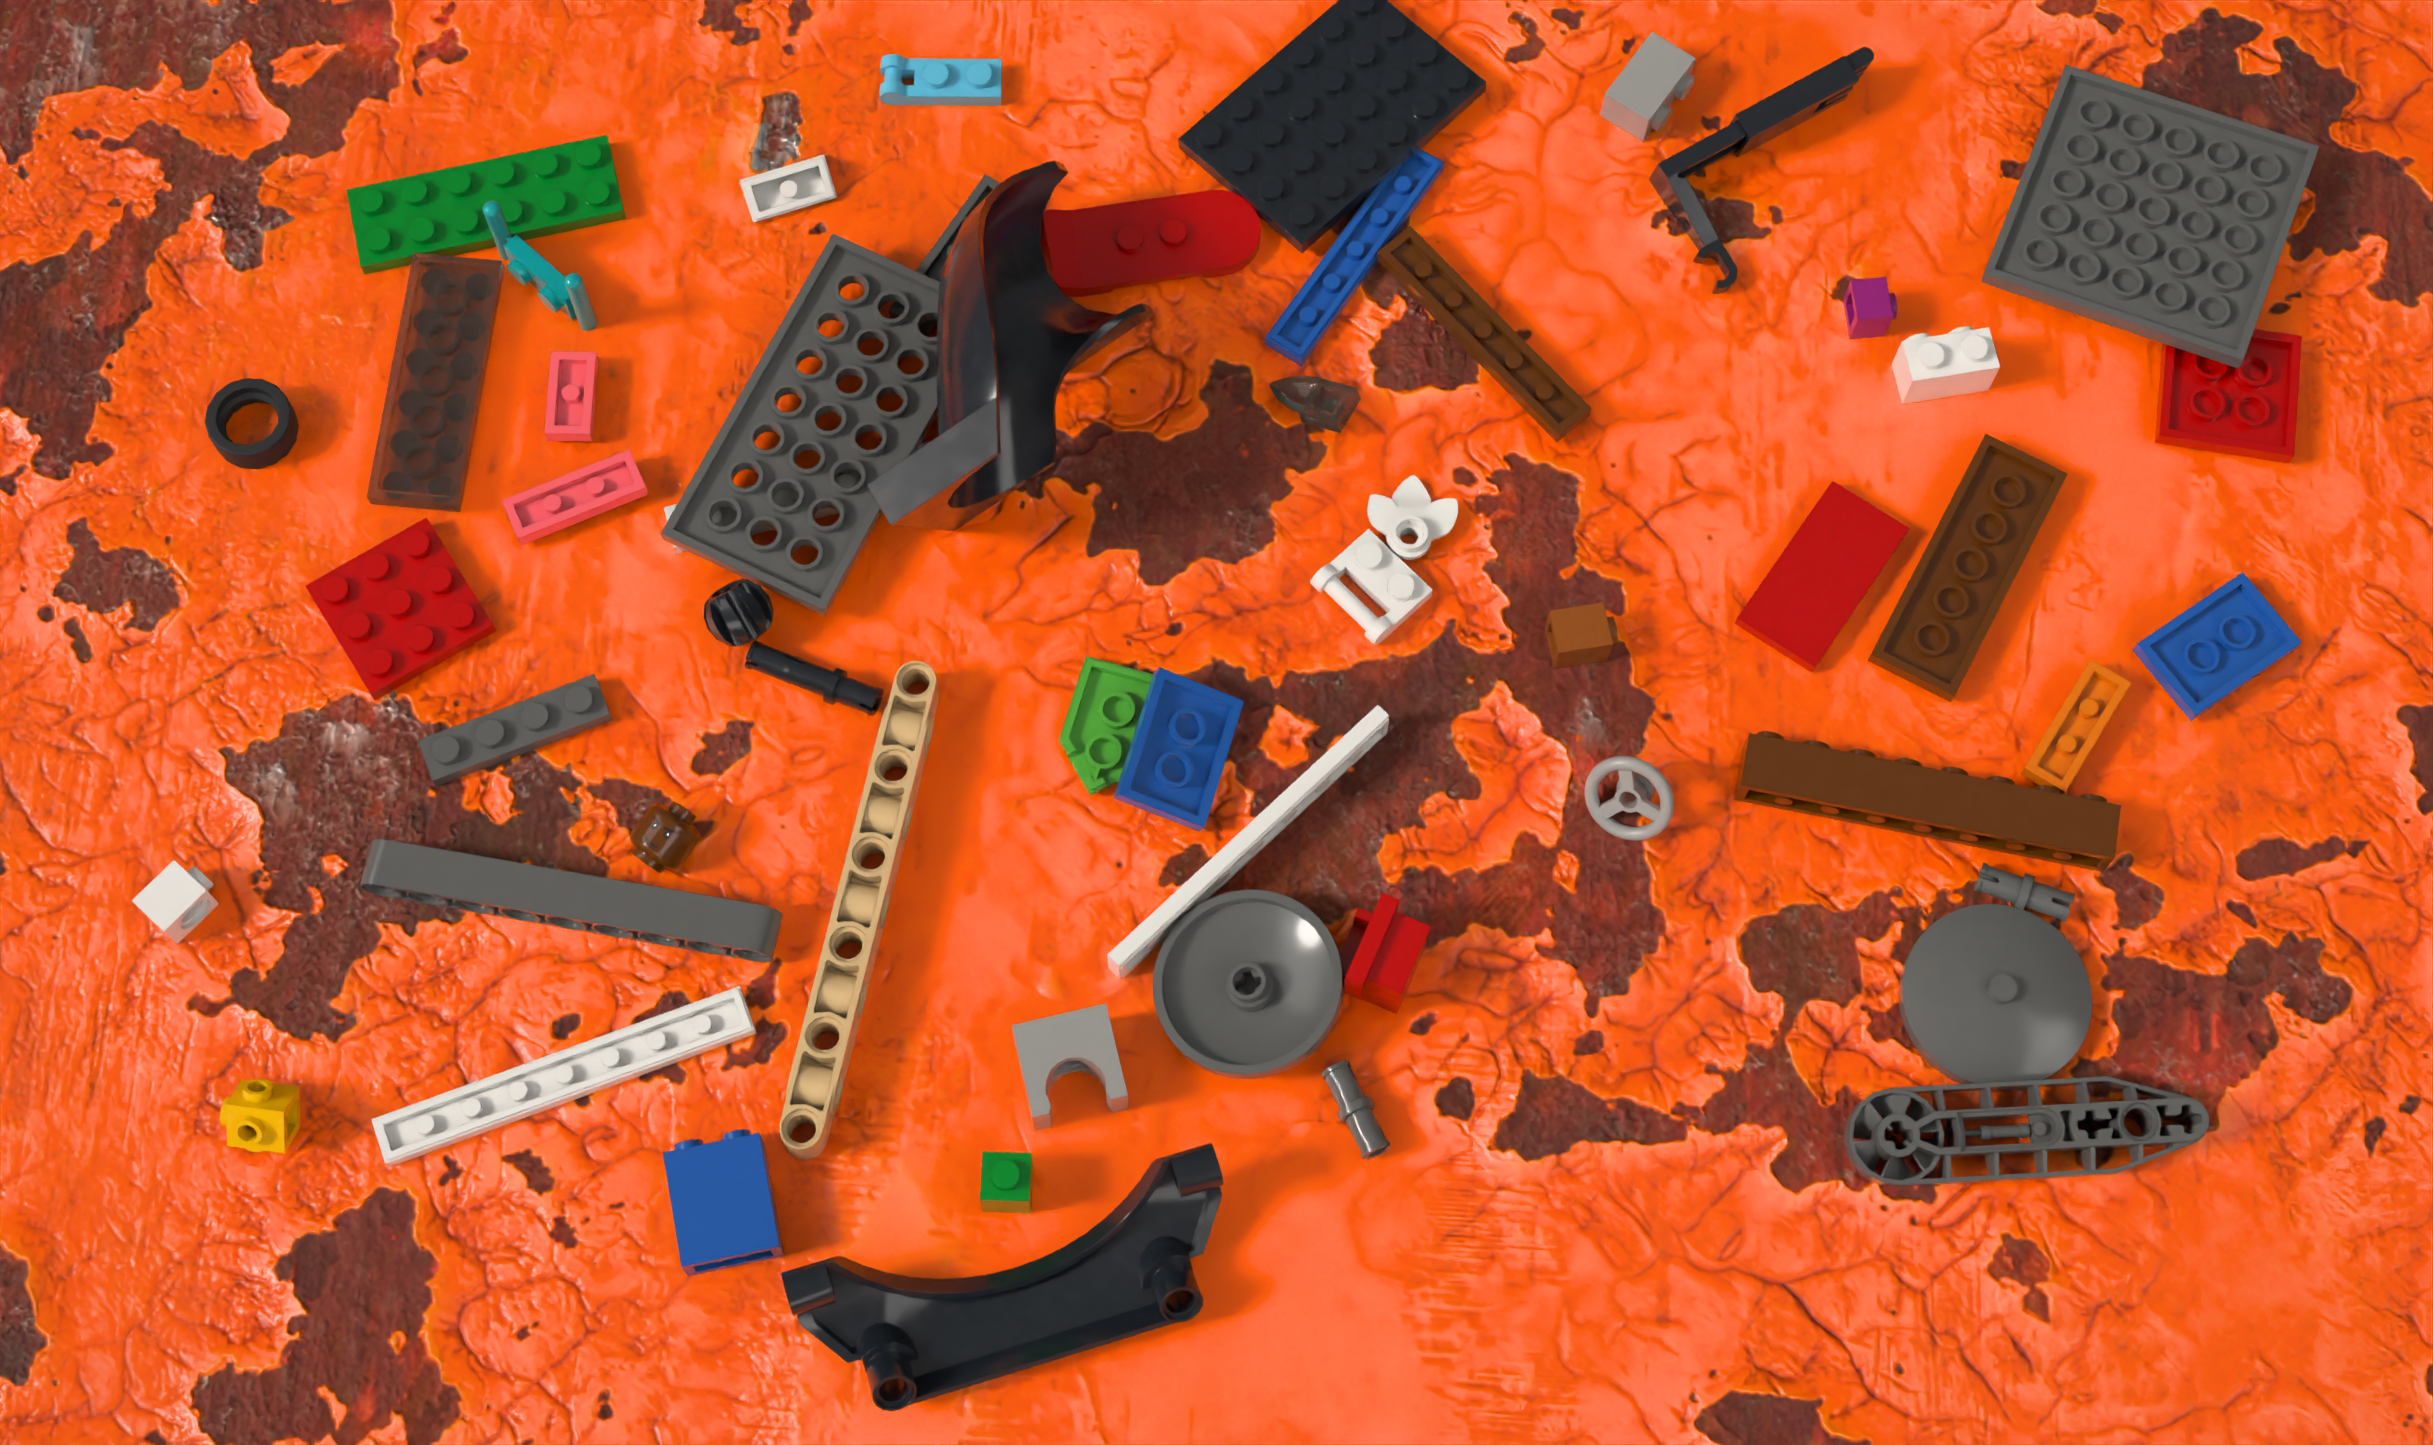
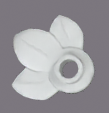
(1412, 514)

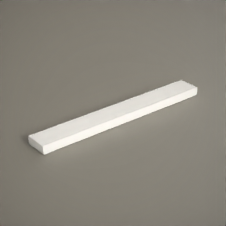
(1249, 842)
(563, 1076)

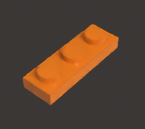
(2076, 727)

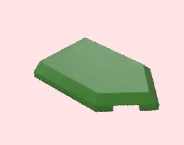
(1103, 721)

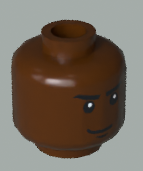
(665, 836)

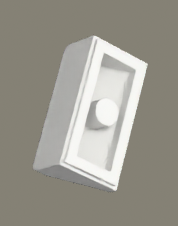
(788, 188)

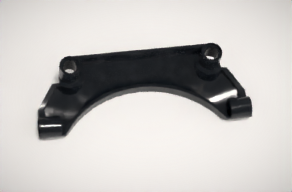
(959, 1332)

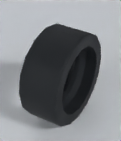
(240, 394)

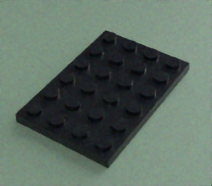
(1331, 117)

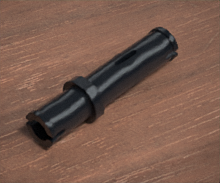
(832, 685)

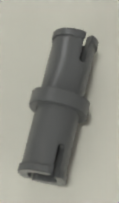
(2024, 892)
(1356, 1110)

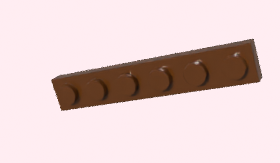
(1483, 334)

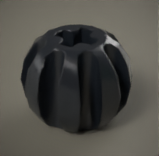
(738, 612)

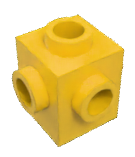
(261, 1116)

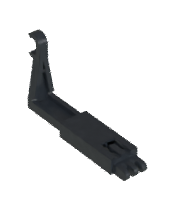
(1744, 133)

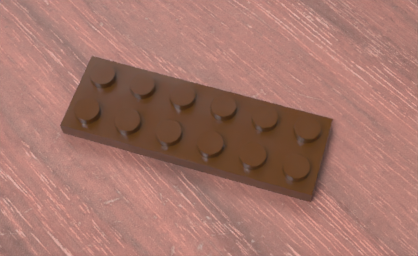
(1967, 568)

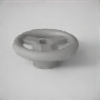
(1642, 781)

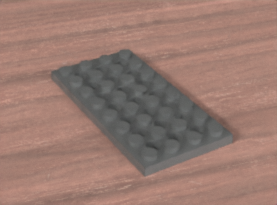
(756, 413)

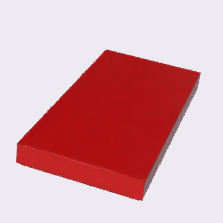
(1822, 576)

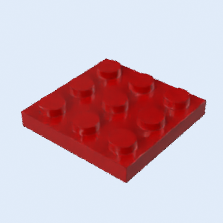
(2232, 408)
(400, 608)

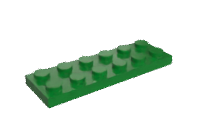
(443, 209)

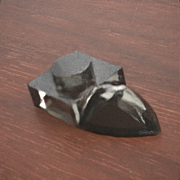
(1317, 400)

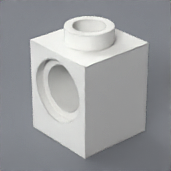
(177, 900)

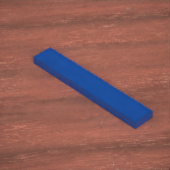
(1352, 257)

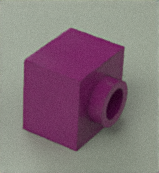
(1869, 307)

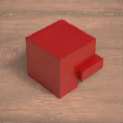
(1383, 954)

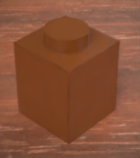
(1580, 635)

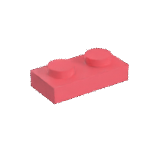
(571, 396)

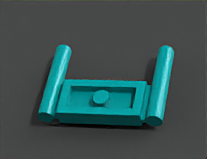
(529, 267)

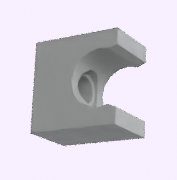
(1064, 1045)

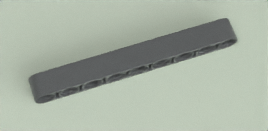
(571, 900)

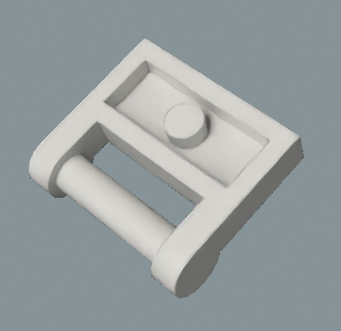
(1381, 577)

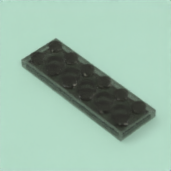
(436, 382)

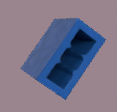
(722, 1202)

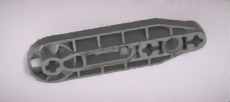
(2049, 1127)

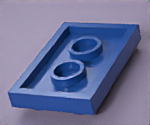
(2216, 646)
(1179, 749)

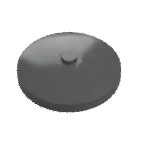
(1248, 984)
(1995, 996)

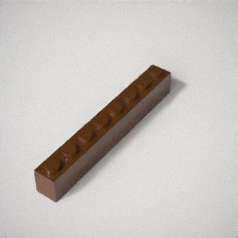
(1928, 801)

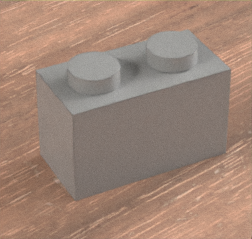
(1648, 87)

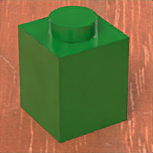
(1006, 1182)

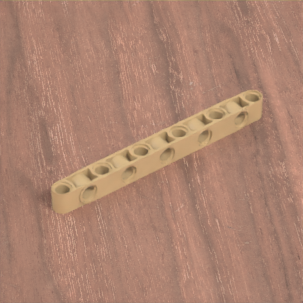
(859, 910)

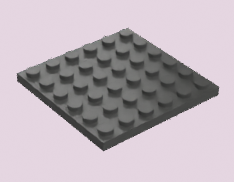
(2151, 216)

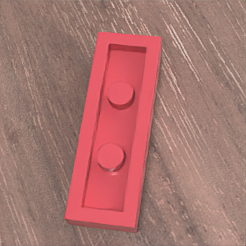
(575, 497)

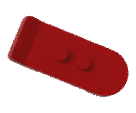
(1149, 241)

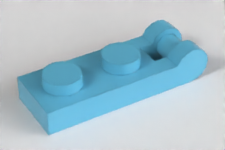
(941, 81)

